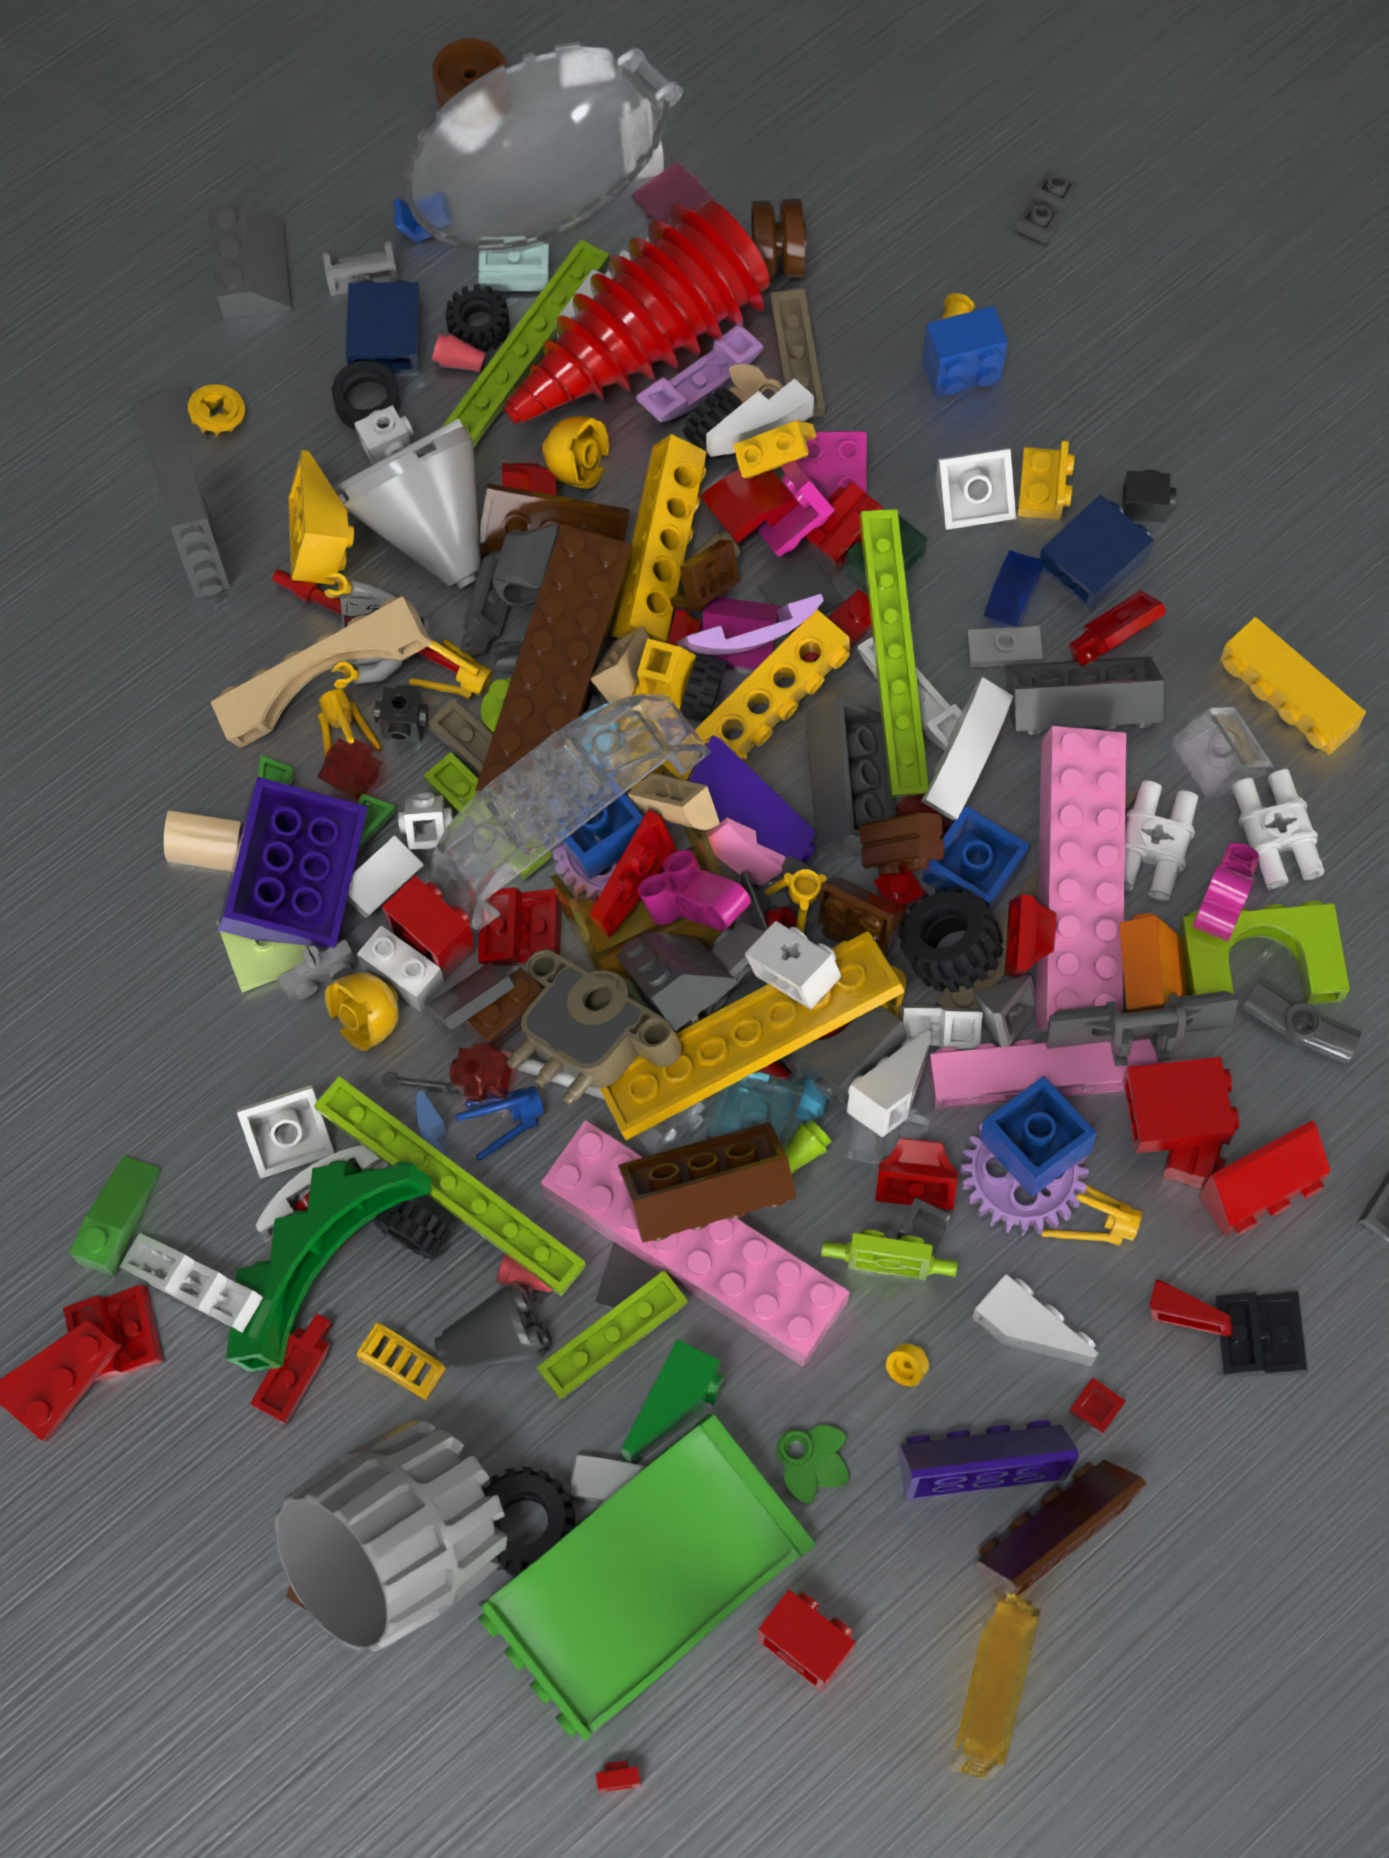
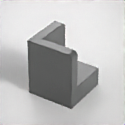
(925, 1222)

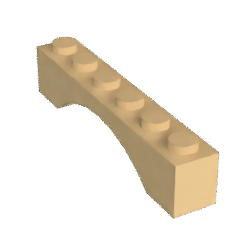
(255, 706)

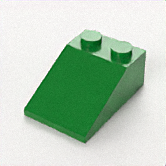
(676, 1399)

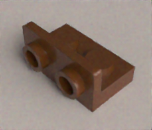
(707, 576)

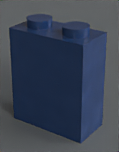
(384, 324)
(1096, 552)

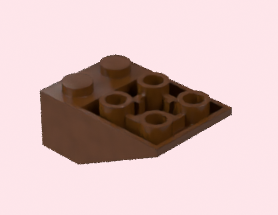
(851, 911)

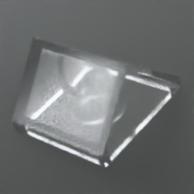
(1220, 751)

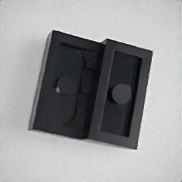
(1264, 1335)

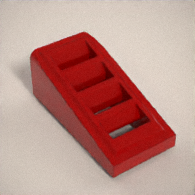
(1181, 1309)

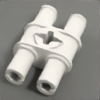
(1287, 815)
(1173, 835)

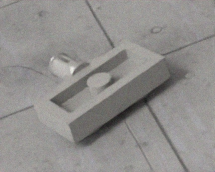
(316, 970)

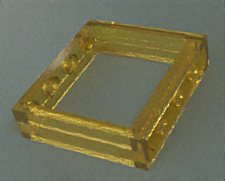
(995, 1688)

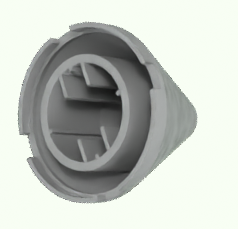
(426, 506)

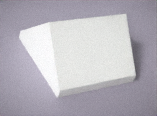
(975, 488)
(285, 1131)

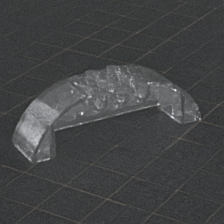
(555, 794)

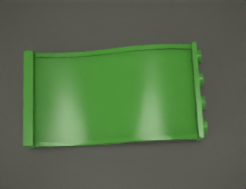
(644, 1577)

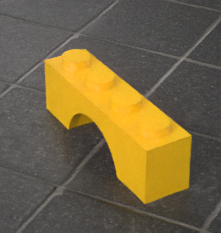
(664, 671)

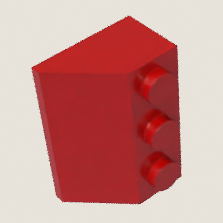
(1266, 1180)

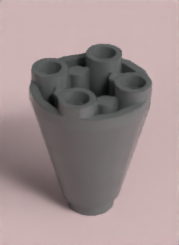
(496, 1331)

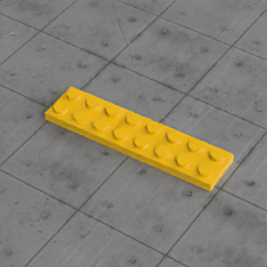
(748, 1039)

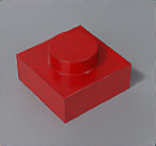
(899, 889)
(1097, 1406)
(617, 1777)

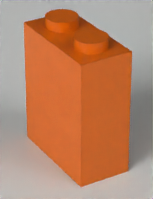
(1151, 962)

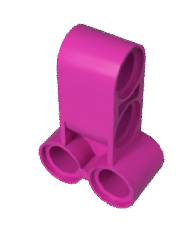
(1227, 891)
(692, 894)

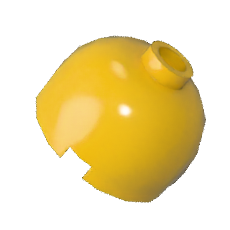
(576, 450)
(364, 1007)

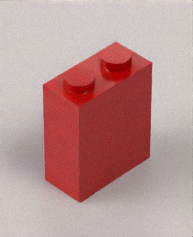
(1180, 1105)

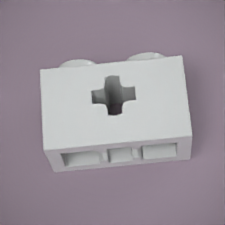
(794, 964)
(403, 967)

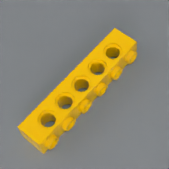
(660, 538)
(814, 635)

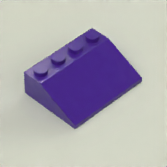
(292, 866)
(986, 1460)

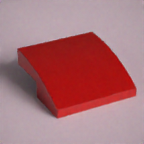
(746, 503)
(525, 926)
(127, 1319)

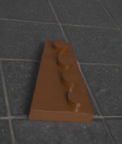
(515, 508)

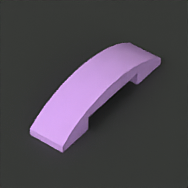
(683, 392)
(714, 642)

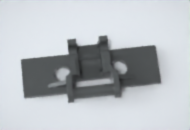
(1160, 1025)

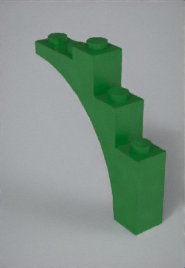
(303, 1243)

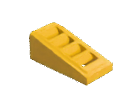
(408, 1349)

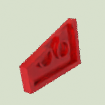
(640, 860)
(56, 1378)

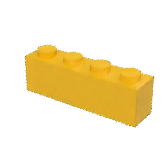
(1292, 686)

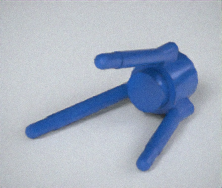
(522, 1106)

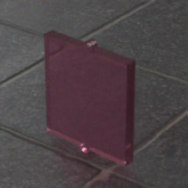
(668, 189)

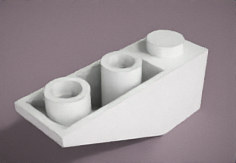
(888, 1091)
(1026, 1324)

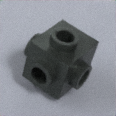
(401, 713)

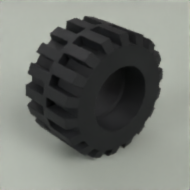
(958, 963)
(535, 1487)

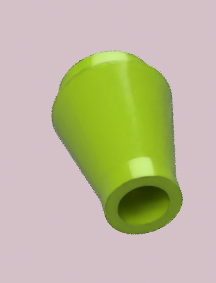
(806, 1144)

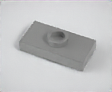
(1004, 646)

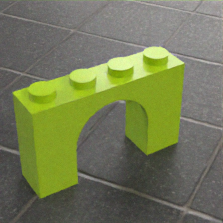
(1305, 930)

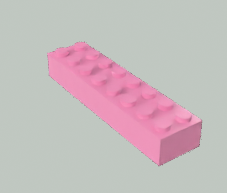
(1081, 868)
(719, 1264)

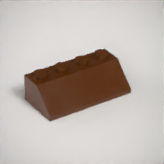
(707, 1182)

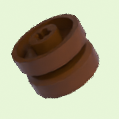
(462, 64)
(780, 238)

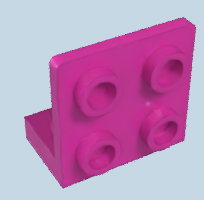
(836, 460)
(807, 515)

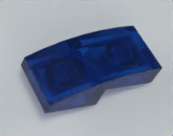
(1013, 588)

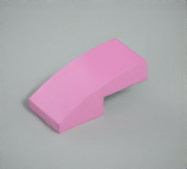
(739, 850)

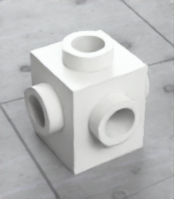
(383, 434)
(424, 820)

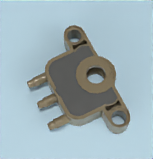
(581, 1040)

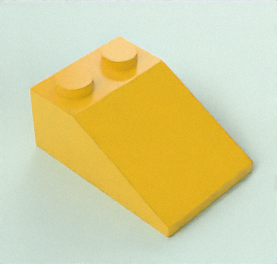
(316, 525)

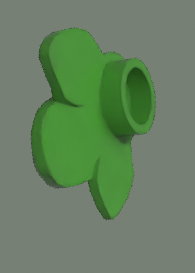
(818, 1463)

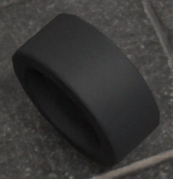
(358, 373)

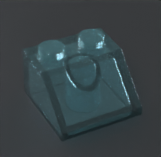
(754, 1102)

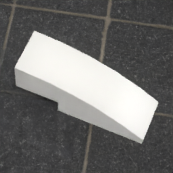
(759, 416)

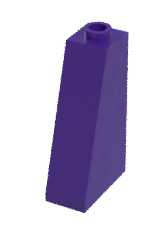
(749, 801)

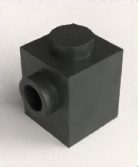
(1147, 496)

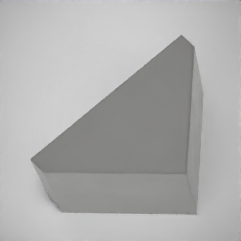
(1007, 1008)

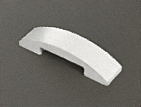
(936, 714)
(299, 1186)

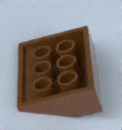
(1058, 1528)

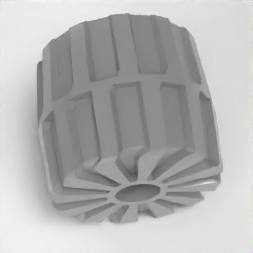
(389, 1535)

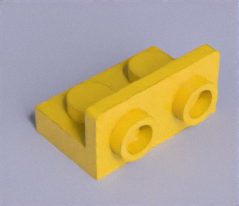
(774, 448)
(1044, 482)

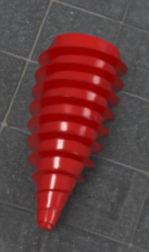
(651, 307)

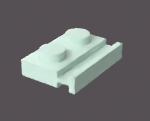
(515, 270)

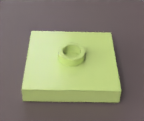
(260, 961)

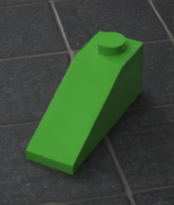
(114, 1217)

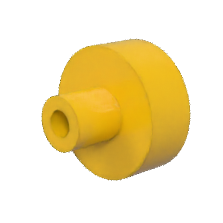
(907, 1364)

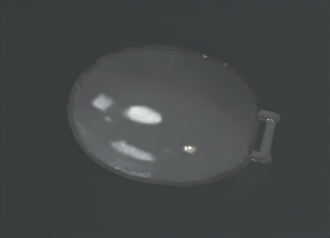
(537, 148)

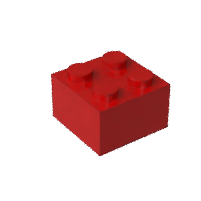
(430, 925)
(806, 1639)

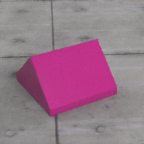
(737, 619)

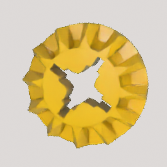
(211, 397)

